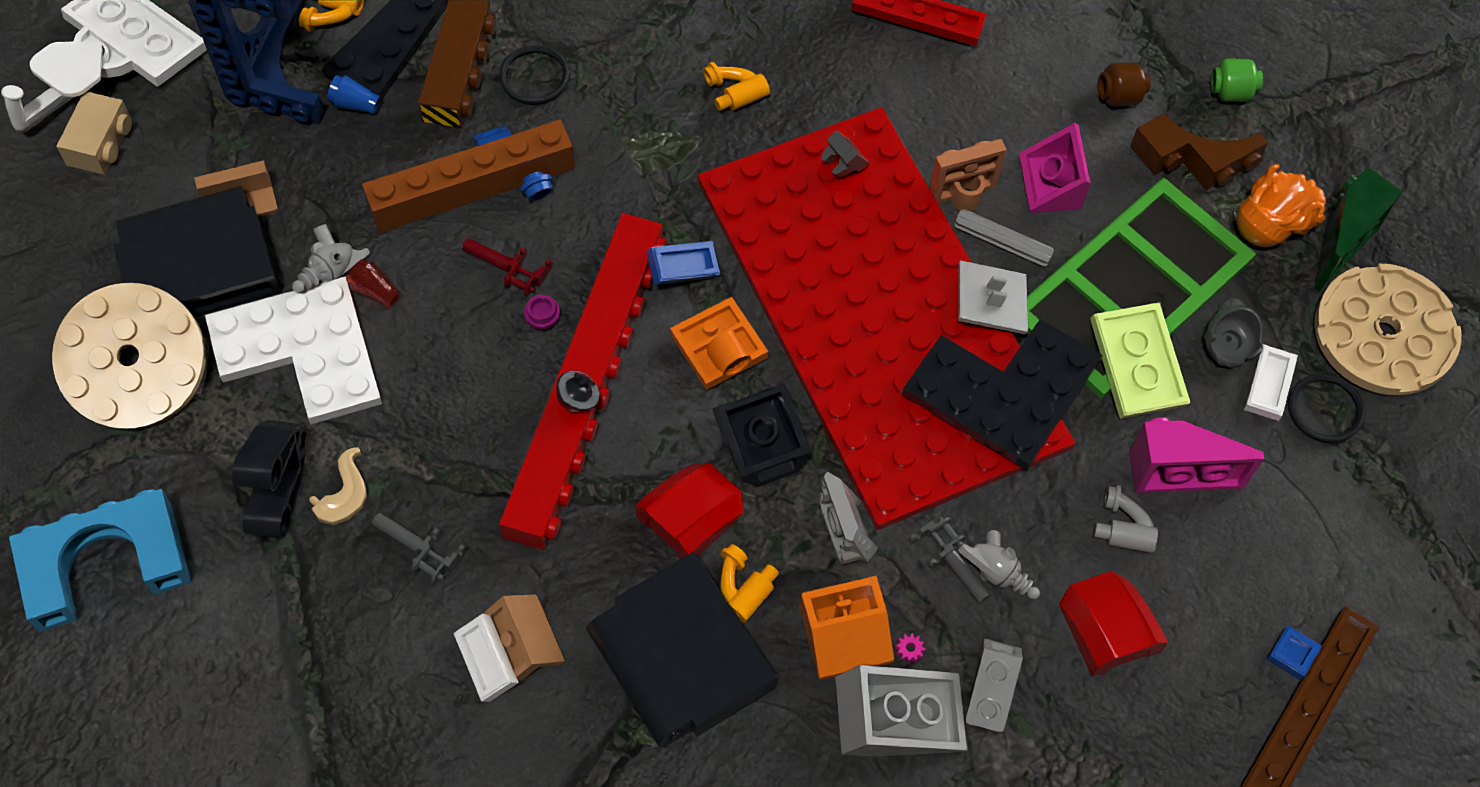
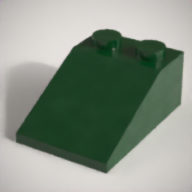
(1355, 219)

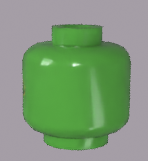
(1236, 80)

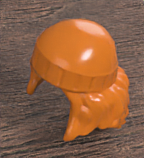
(1280, 207)

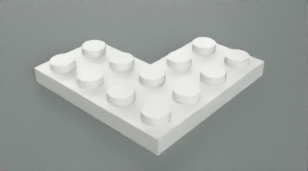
(305, 328)

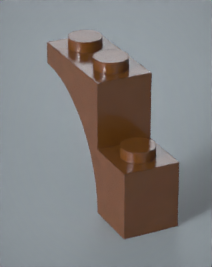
(1212, 162)

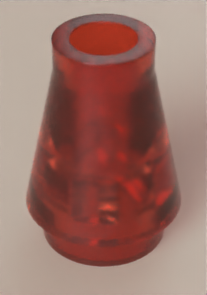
(372, 283)

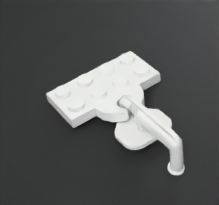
(110, 43)

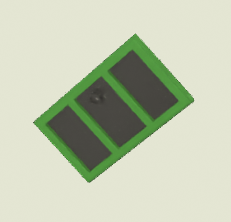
(1148, 255)

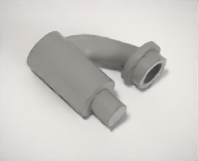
(1134, 536)

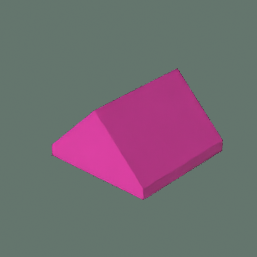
(1056, 172)

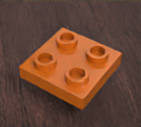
(718, 343)

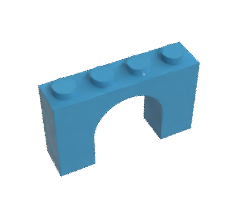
(48, 551)

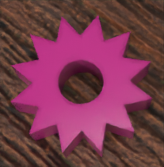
(907, 655)

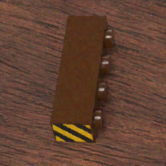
(456, 62)

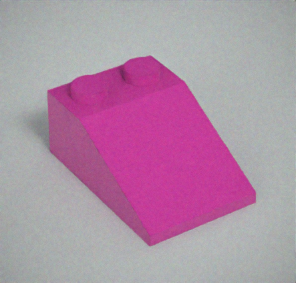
(1189, 458)

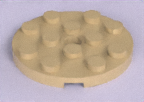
(90, 350)
(1388, 364)

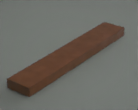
(1312, 702)

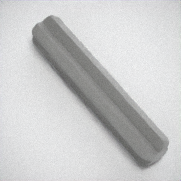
(1004, 237)

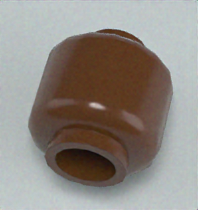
(1123, 84)

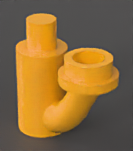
(343, 9)
(748, 90)
(752, 592)

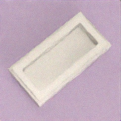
(1270, 382)
(485, 658)

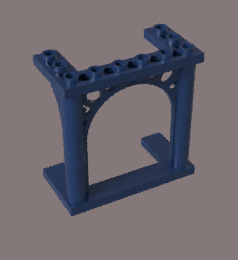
(250, 61)

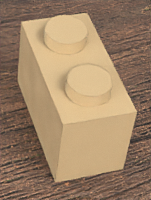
(94, 133)

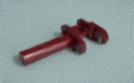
(510, 265)

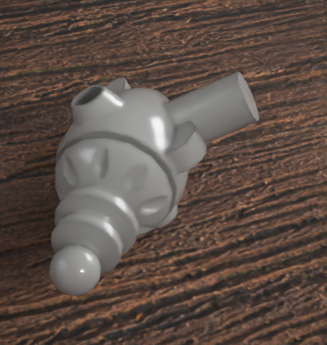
(327, 261)
(999, 565)

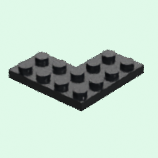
(1011, 408)

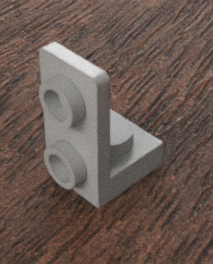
(994, 685)

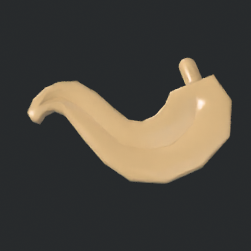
(349, 500)

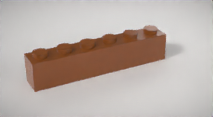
(468, 176)

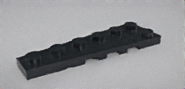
(386, 44)

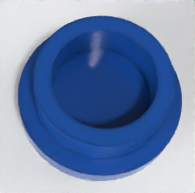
(536, 186)

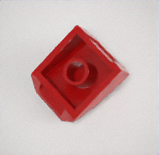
(691, 508)
(1110, 622)

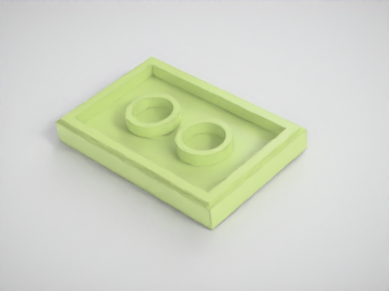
(1139, 360)

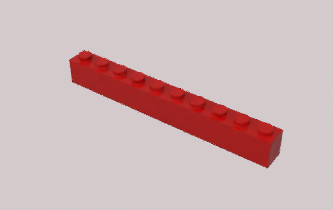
(594, 350)

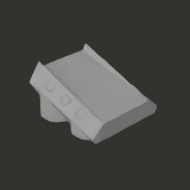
(844, 521)

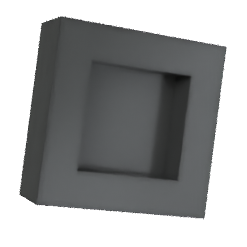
(849, 156)

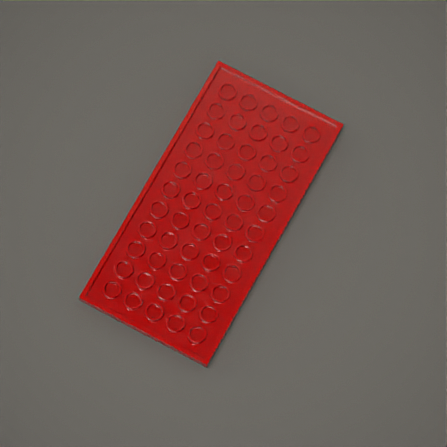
(858, 294)

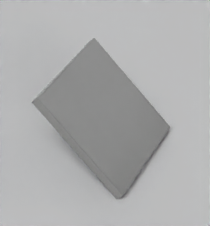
(992, 297)

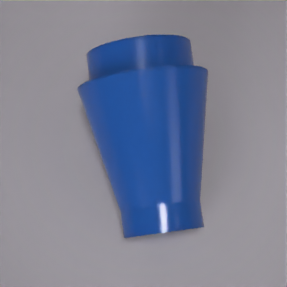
(351, 95)

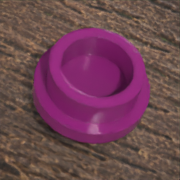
(542, 312)

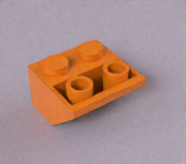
(847, 627)

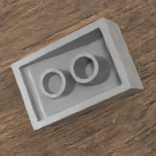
(899, 712)

